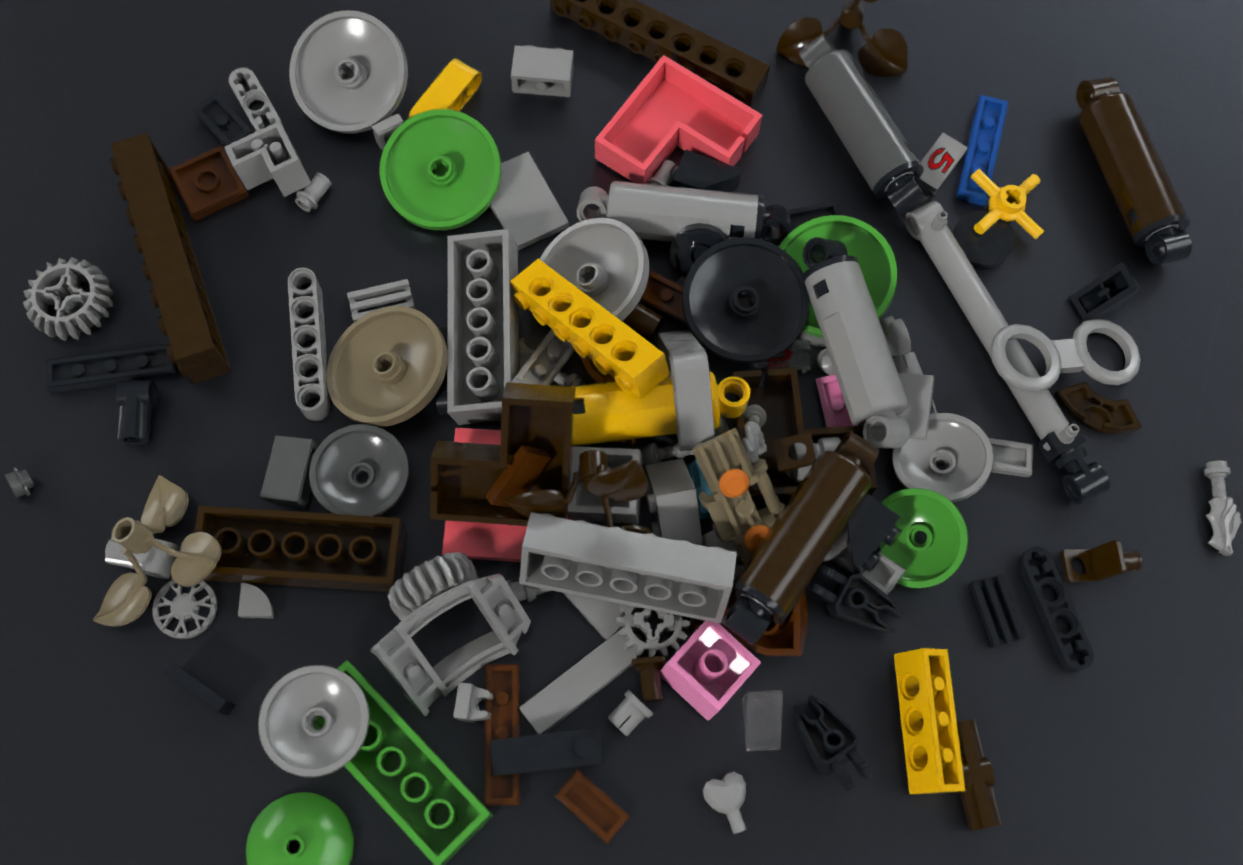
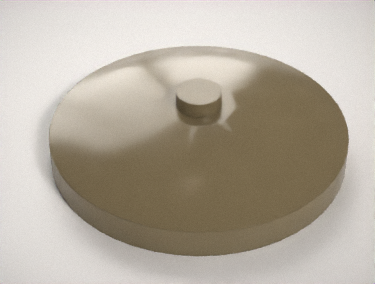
(387, 366)

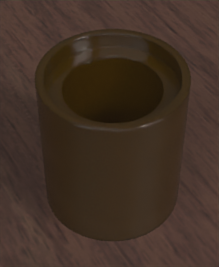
(644, 321)

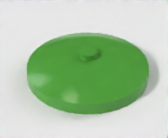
(440, 169)
(862, 242)

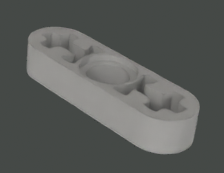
(256, 93)

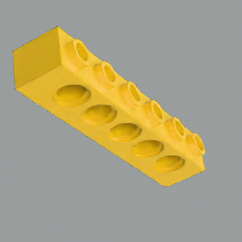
(590, 329)

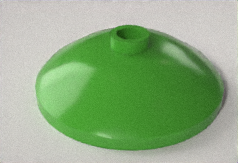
(946, 534)
(306, 817)

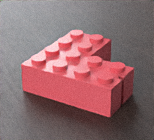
(671, 111)

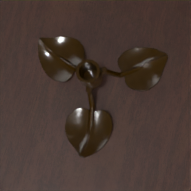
(881, 56)
(621, 484)

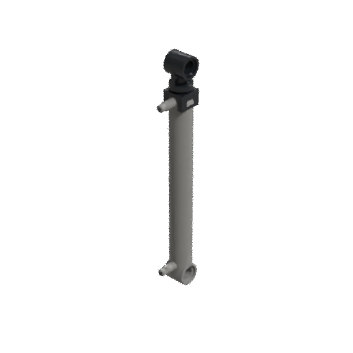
(1057, 436)

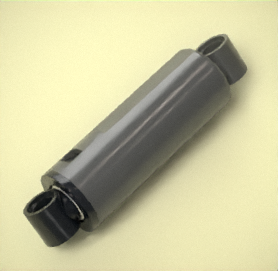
(863, 125)

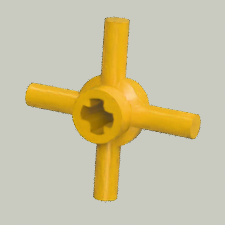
(1007, 204)

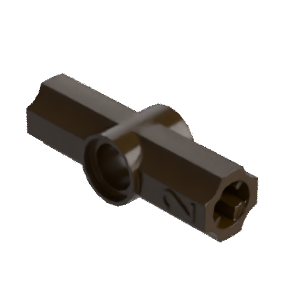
(978, 779)

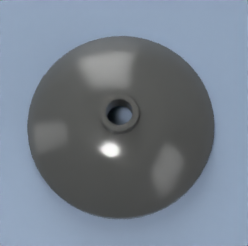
(346, 457)

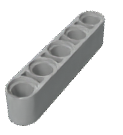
(302, 331)

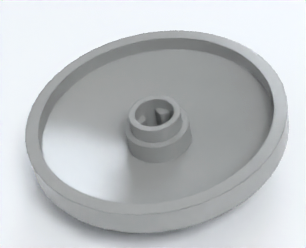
(348, 71)
(603, 262)

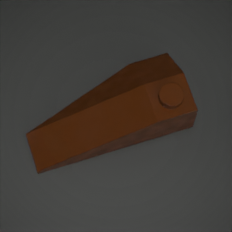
(778, 639)

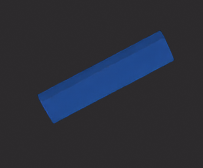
(982, 147)

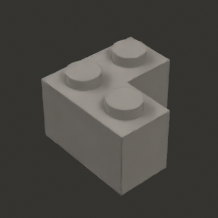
(268, 156)
(673, 501)

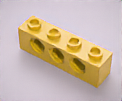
(928, 721)

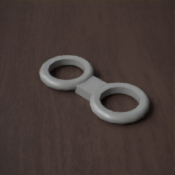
(1065, 355)

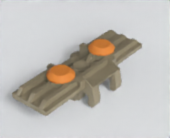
(730, 505)

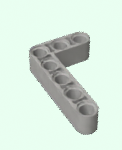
(691, 387)

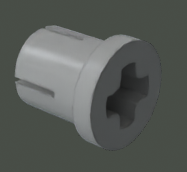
(629, 713)

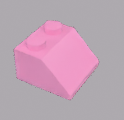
(709, 668)

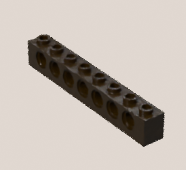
(661, 35)

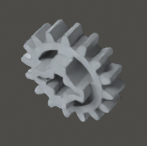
(639, 623)

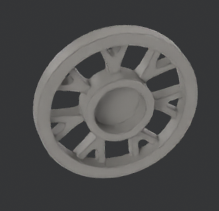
(184, 608)

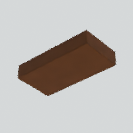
(519, 475)
(592, 806)

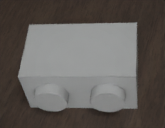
(542, 71)

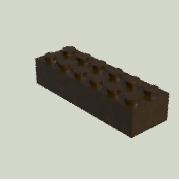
(304, 548)

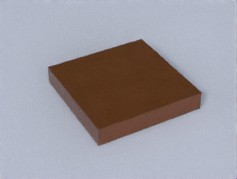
(208, 183)

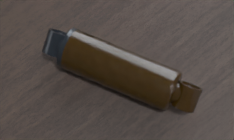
(1133, 171)
(800, 538)

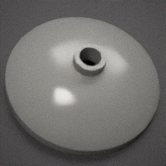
(950, 442)
(290, 714)

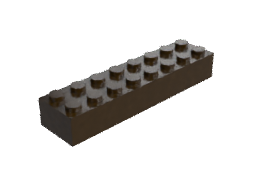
(168, 259)

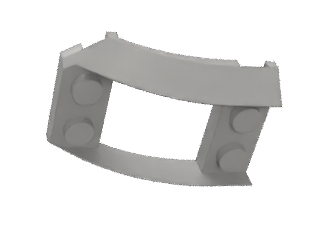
(412, 670)

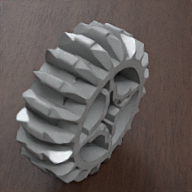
(75, 308)
(429, 581)

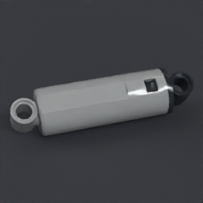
(662, 211)
(855, 343)

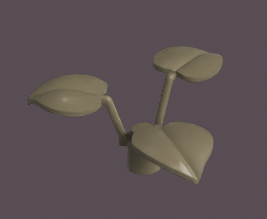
(194, 562)

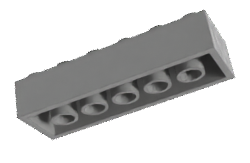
(481, 324)
(627, 567)

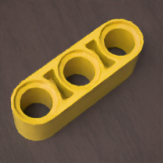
(450, 89)

